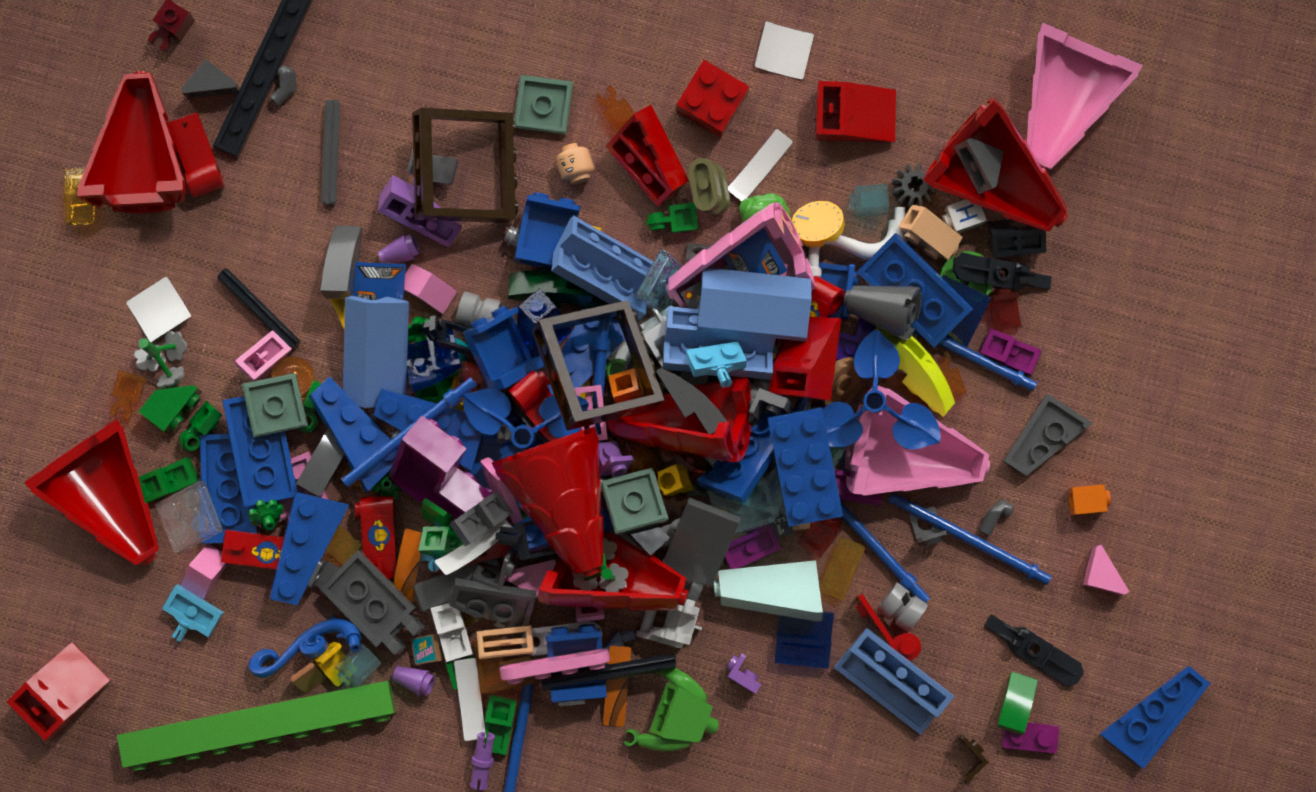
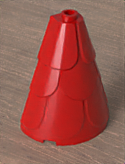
(134, 153)
(1022, 188)
(671, 430)
(101, 493)
(562, 496)
(649, 584)

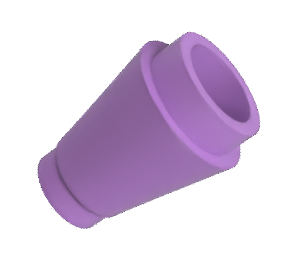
(400, 250)
(415, 680)

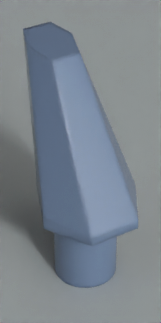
(619, 639)

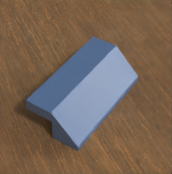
(600, 264)
(754, 304)
(683, 335)
(374, 348)
(893, 681)

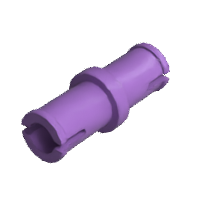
(482, 761)

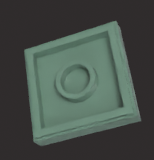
(543, 105)
(274, 405)
(633, 501)

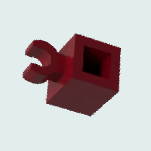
(171, 21)

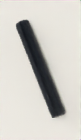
(254, 305)

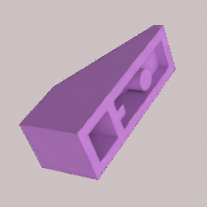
(398, 203)

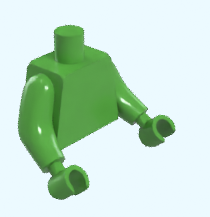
(680, 716)

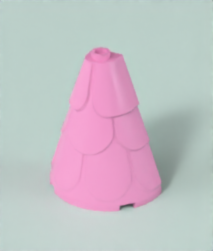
(1071, 92)
(778, 228)
(884, 466)

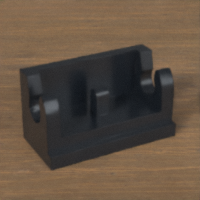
(1015, 238)

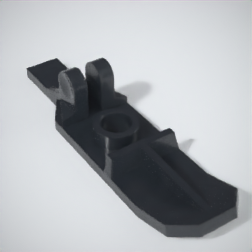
(986, 272)
(1048, 659)

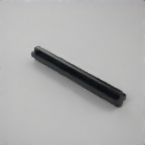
(610, 672)

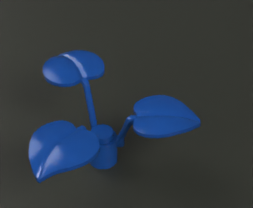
(490, 407)
(915, 425)

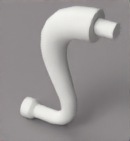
(858, 248)

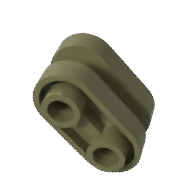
(709, 186)

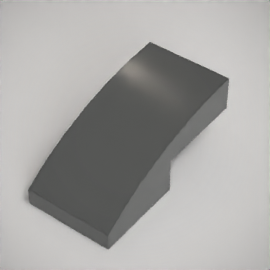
(481, 518)

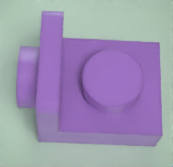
(611, 460)
(746, 678)

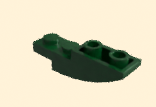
(555, 287)

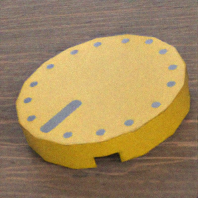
(818, 223)

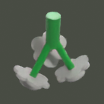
(150, 358)
(612, 577)

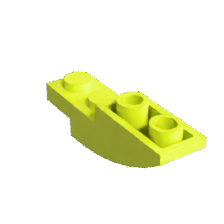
(923, 373)

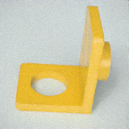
(329, 660)

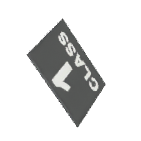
(781, 527)

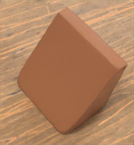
(308, 677)

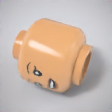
(575, 164)

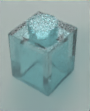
(869, 200)
(356, 666)

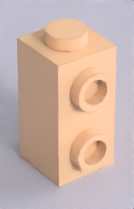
(930, 232)

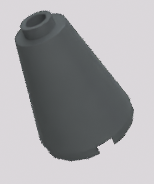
(886, 307)

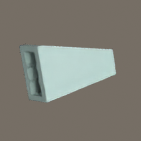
(773, 589)

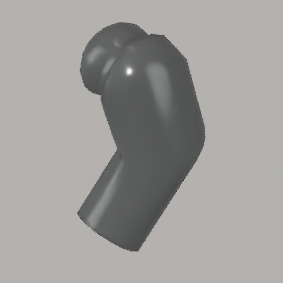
(287, 85)
(993, 515)

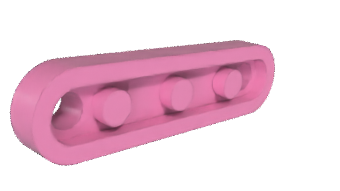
(544, 667)

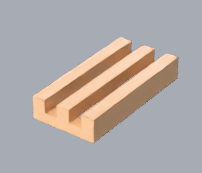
(505, 653)

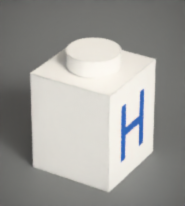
(963, 216)

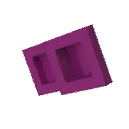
(1011, 352)

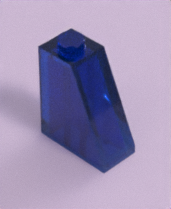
(532, 310)

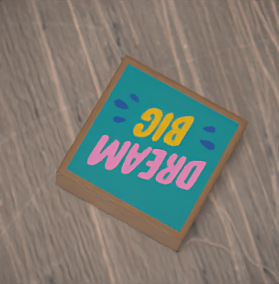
(426, 649)

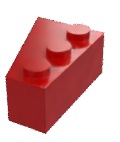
(649, 156)

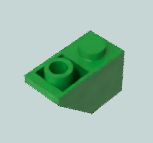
(168, 406)

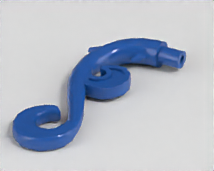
(305, 643)

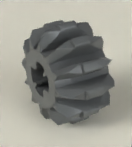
(903, 186)

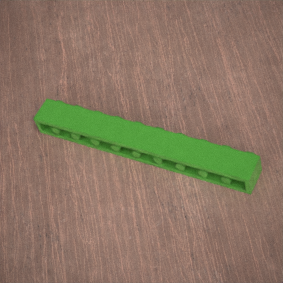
(256, 724)

